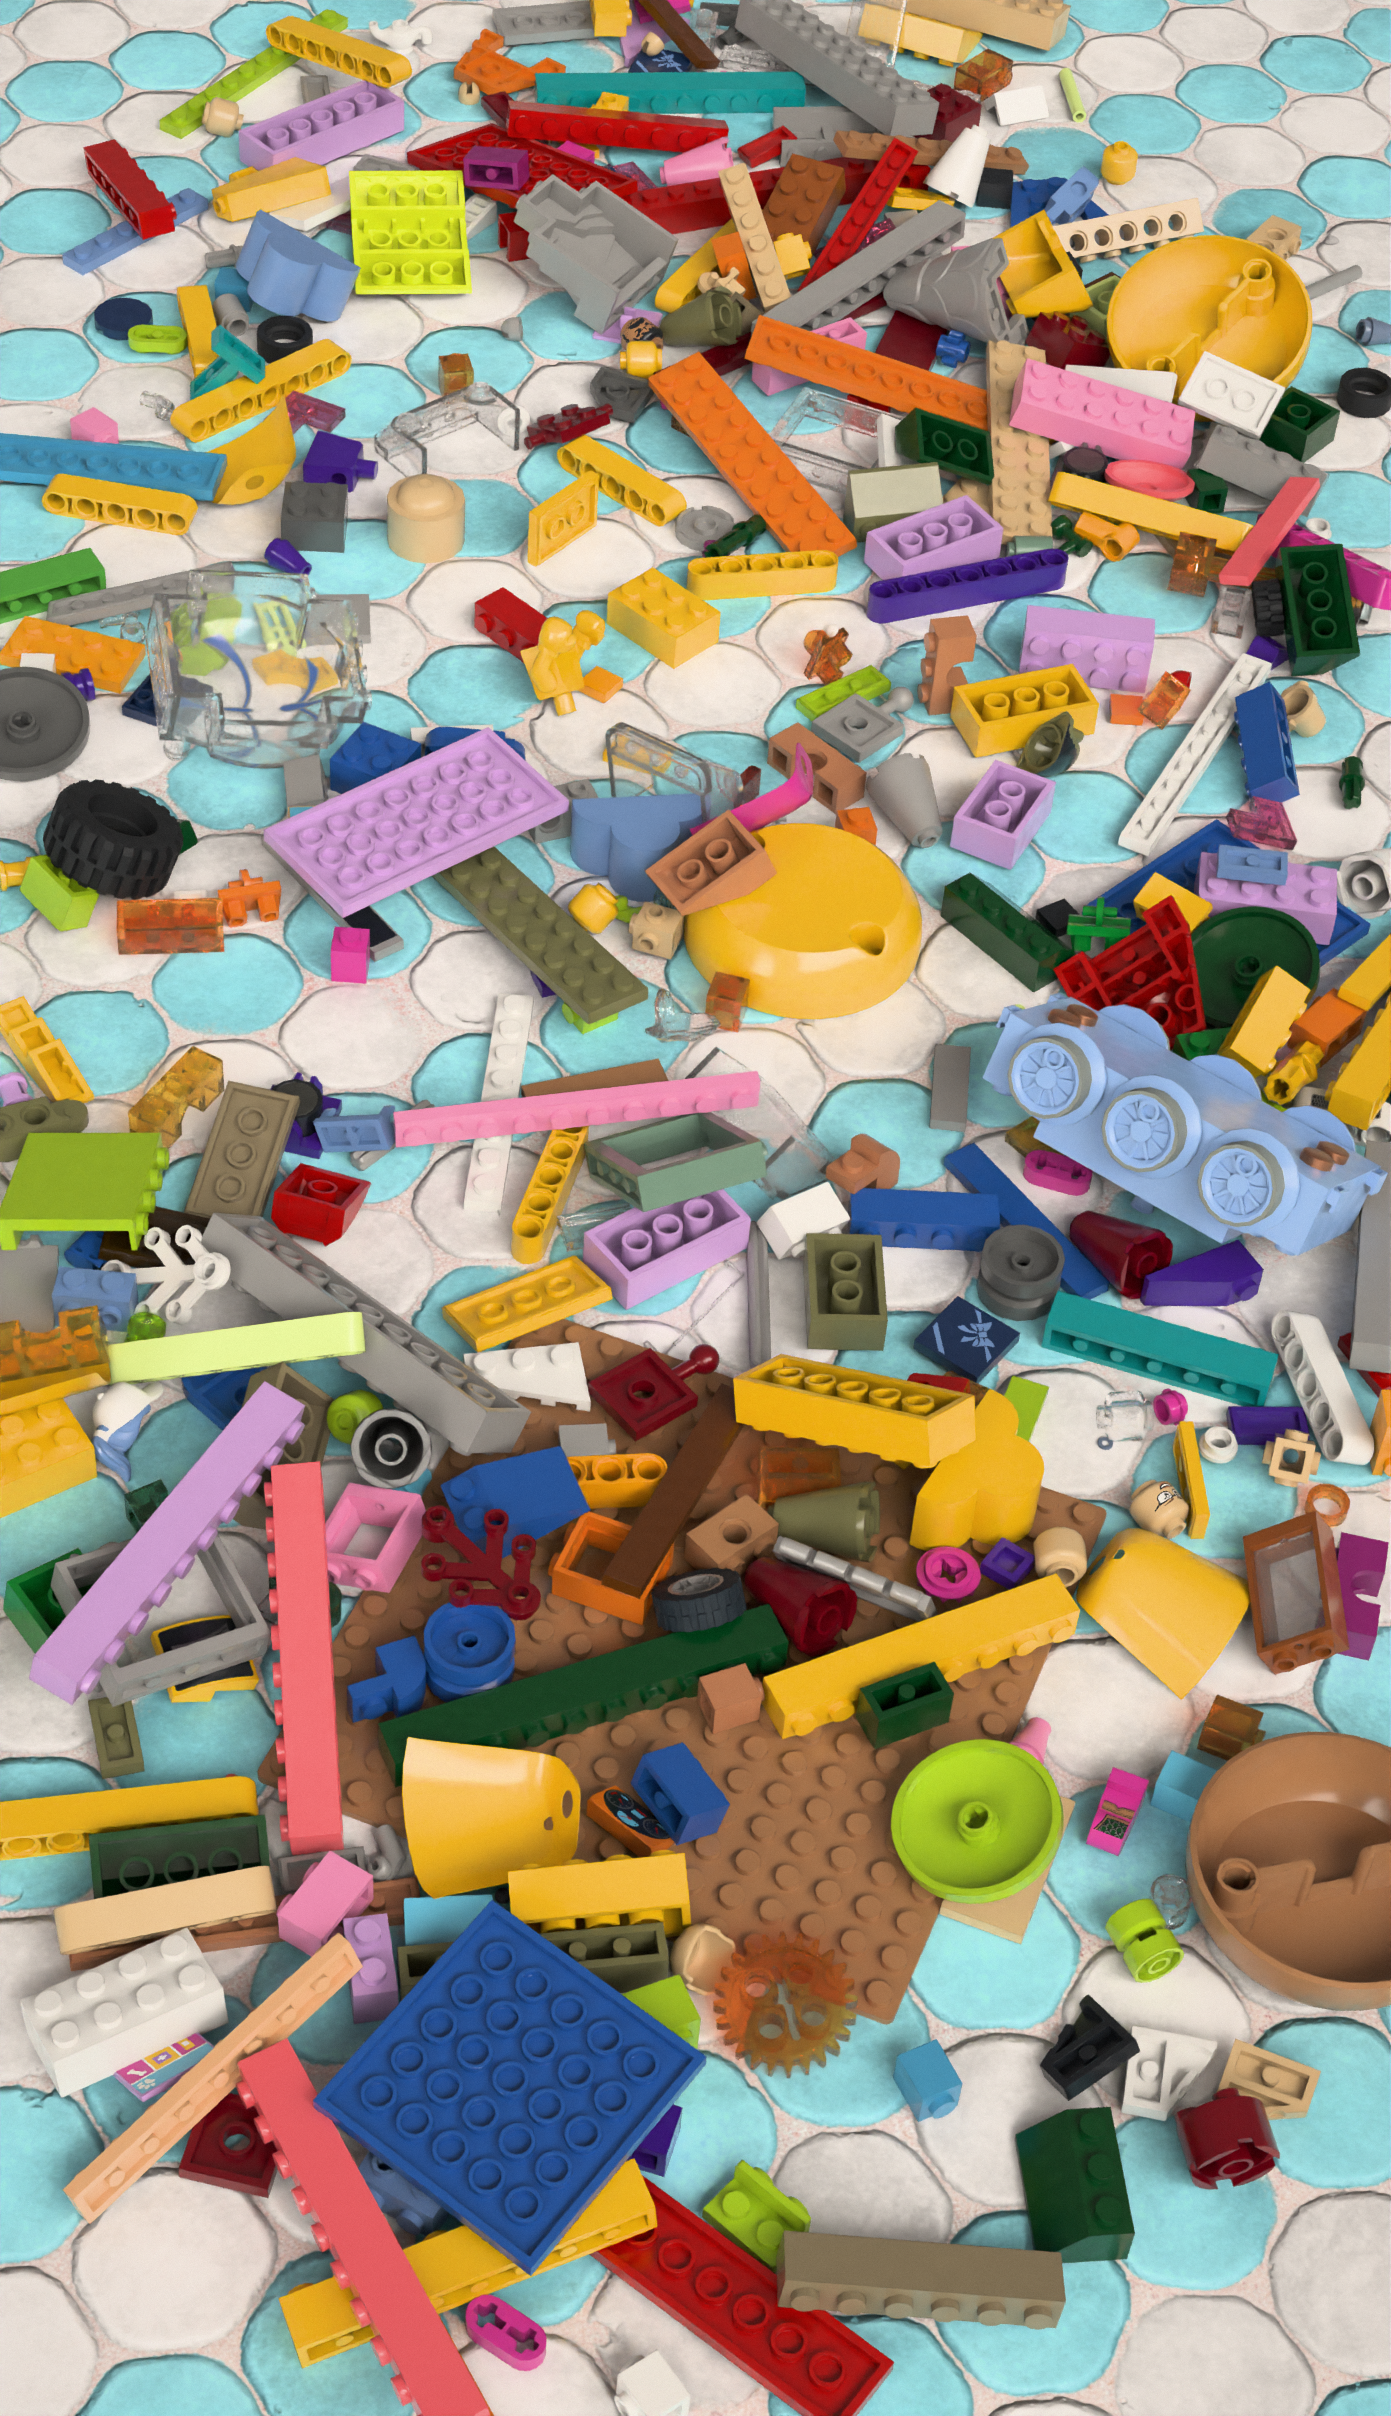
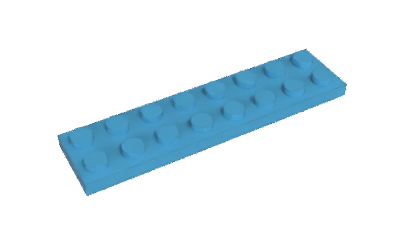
(178, 471)

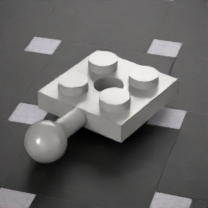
(843, 723)

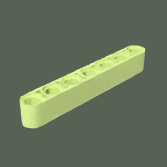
(237, 1348)

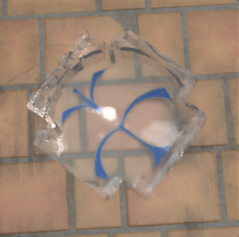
(254, 668)

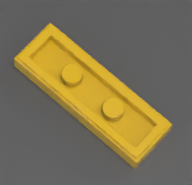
(1191, 1479)

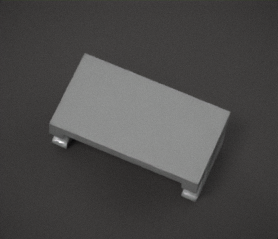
(305, 781)

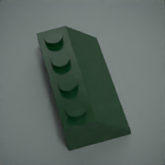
(1316, 608)
(1004, 931)
(175, 1853)

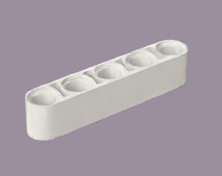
(1322, 1388)

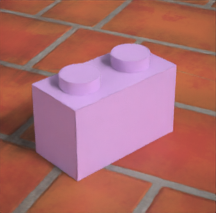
(375, 1984)

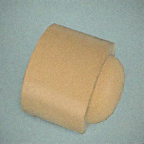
(425, 518)

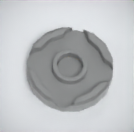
(698, 526)

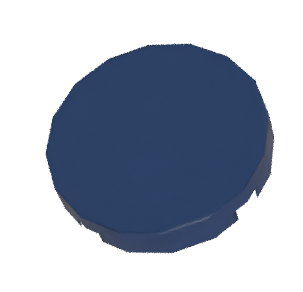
(121, 314)

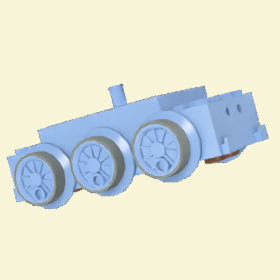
(1179, 1128)

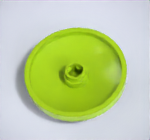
(977, 1821)

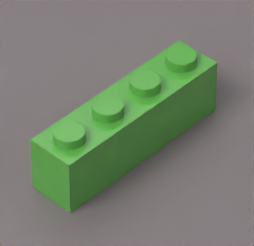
(32, 586)

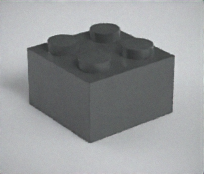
(315, 516)

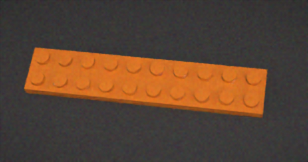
(864, 373)
(749, 458)

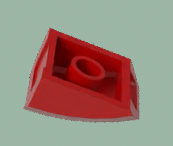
(317, 1203)

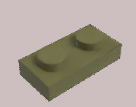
(116, 1738)

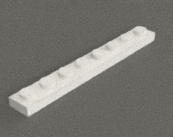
(501, 1081)

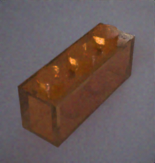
(170, 926)

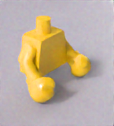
(555, 661)

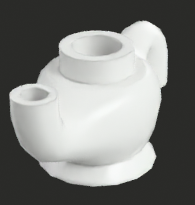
(400, 35)

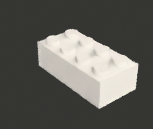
(123, 2011)

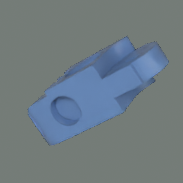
(1072, 197)

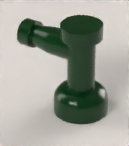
(1063, 530)

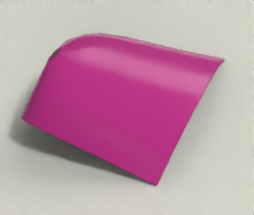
(777, 802)

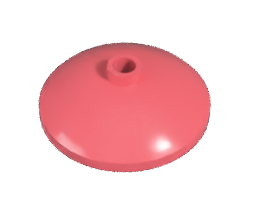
(1150, 479)

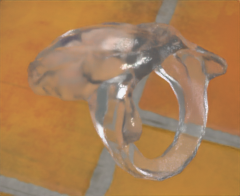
(679, 1026)

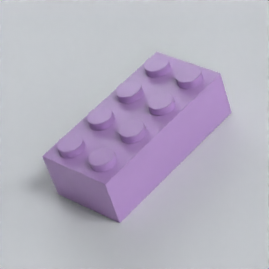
(934, 540)
(1103, 647)
(1307, 895)
(661, 1247)

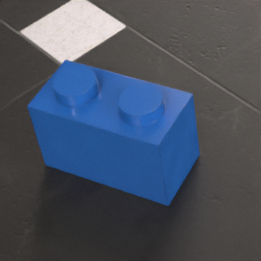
(680, 1793)

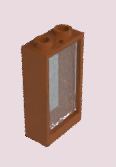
(1295, 1593)

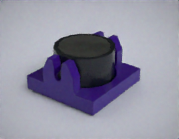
(303, 1135)

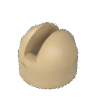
(652, 44)
(469, 93)

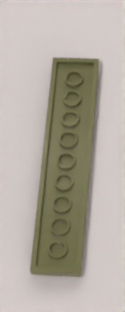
(543, 936)

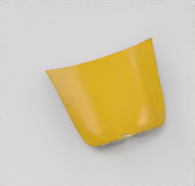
(257, 459)
(42, 1389)
(1164, 1605)
(483, 1813)

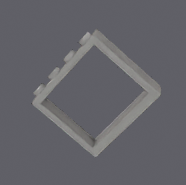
(183, 1663)

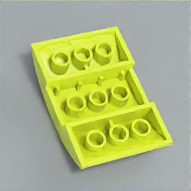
(409, 232)

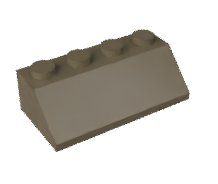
(307, 1448)

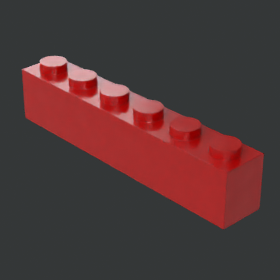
(130, 189)

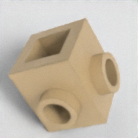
(656, 930)
(1291, 1473)

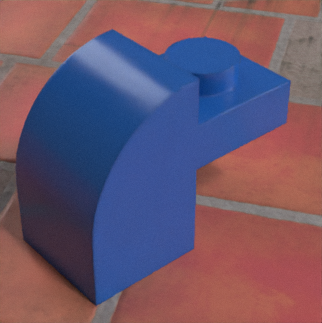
(398, 1683)

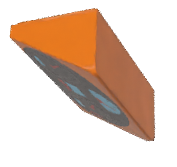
(628, 1822)

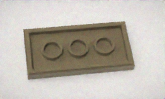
(243, 1151)

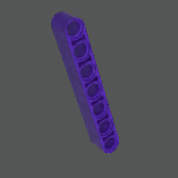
(966, 585)

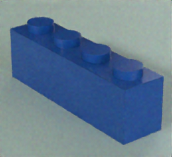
(1266, 744)
(925, 1218)

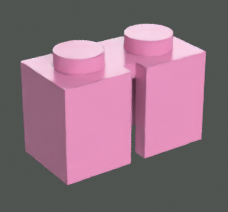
(327, 1896)

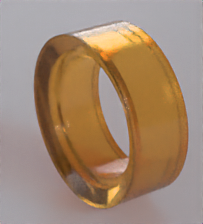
(1333, 1493)

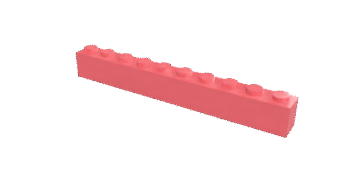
(305, 1660)
(358, 2236)

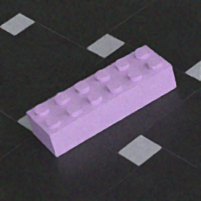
(324, 127)

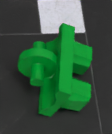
(1097, 922)

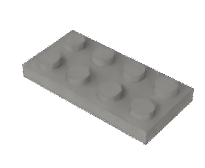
(544, 23)

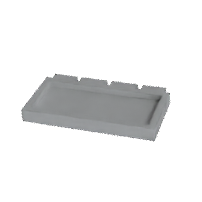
(867, 1584)

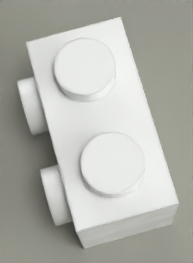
(808, 1212)

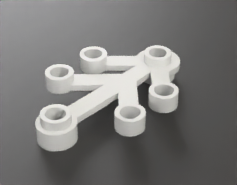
(208, 1273)

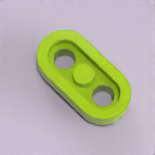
(157, 339)

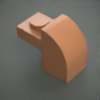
(865, 1166)

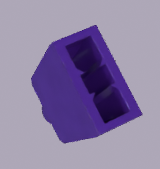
(337, 461)

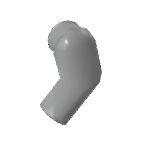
(391, 1856)

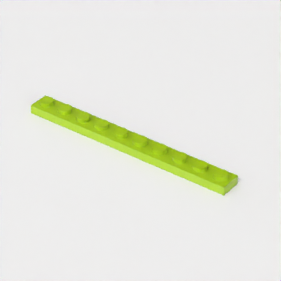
(241, 80)

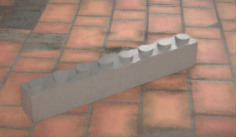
(1372, 1289)

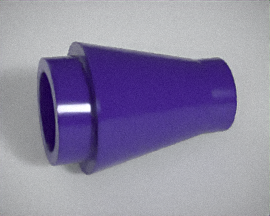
(286, 558)

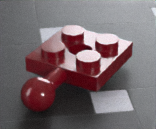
(651, 1374)
(212, 2163)

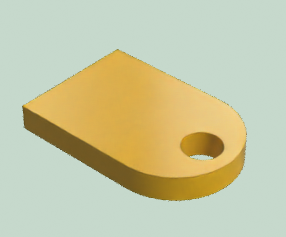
(917, 198)

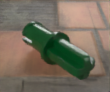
(1351, 782)

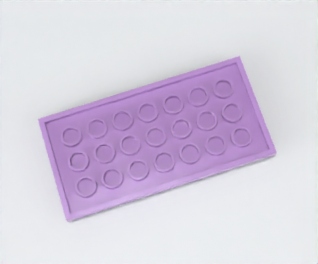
(415, 821)

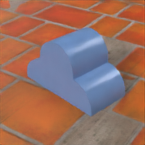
(293, 271)
(630, 835)

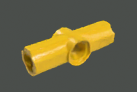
(1293, 1072)

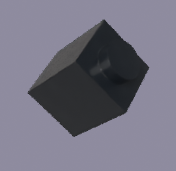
(995, 188)

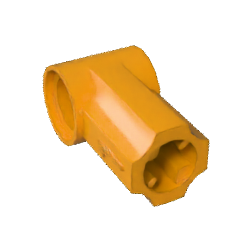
(1112, 539)

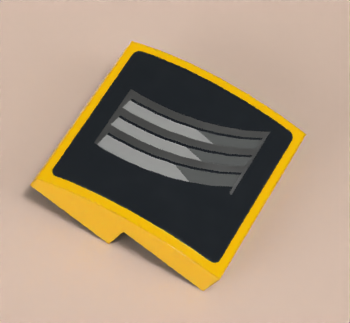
(237, 1677)

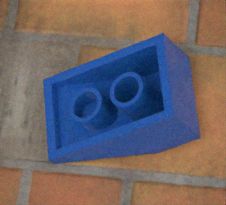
(532, 1488)

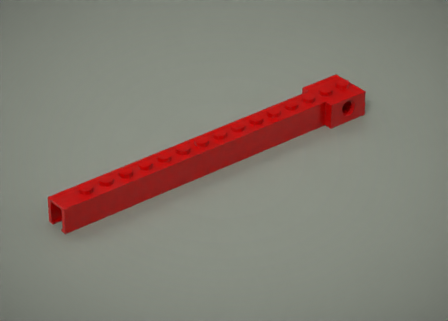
(703, 204)

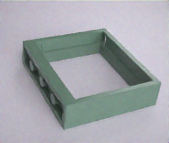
(617, 1160)

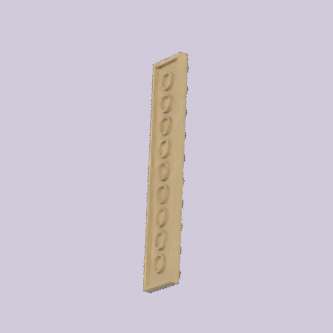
(1019, 457)

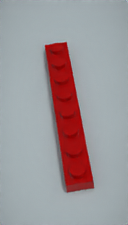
(864, 210)

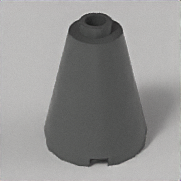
(390, 1461)

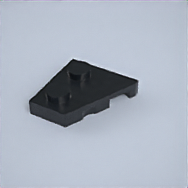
(1087, 2050)

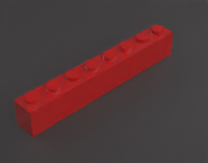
(611, 127)

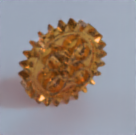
(822, 1994)

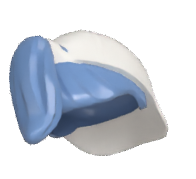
(118, 1422)

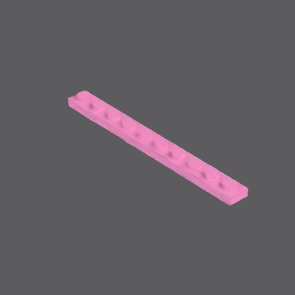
(576, 1109)

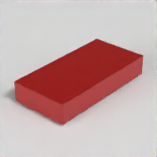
(764, 147)

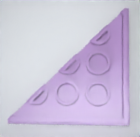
(635, 33)

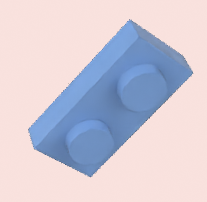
(1252, 865)

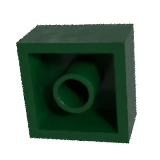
(1300, 425)

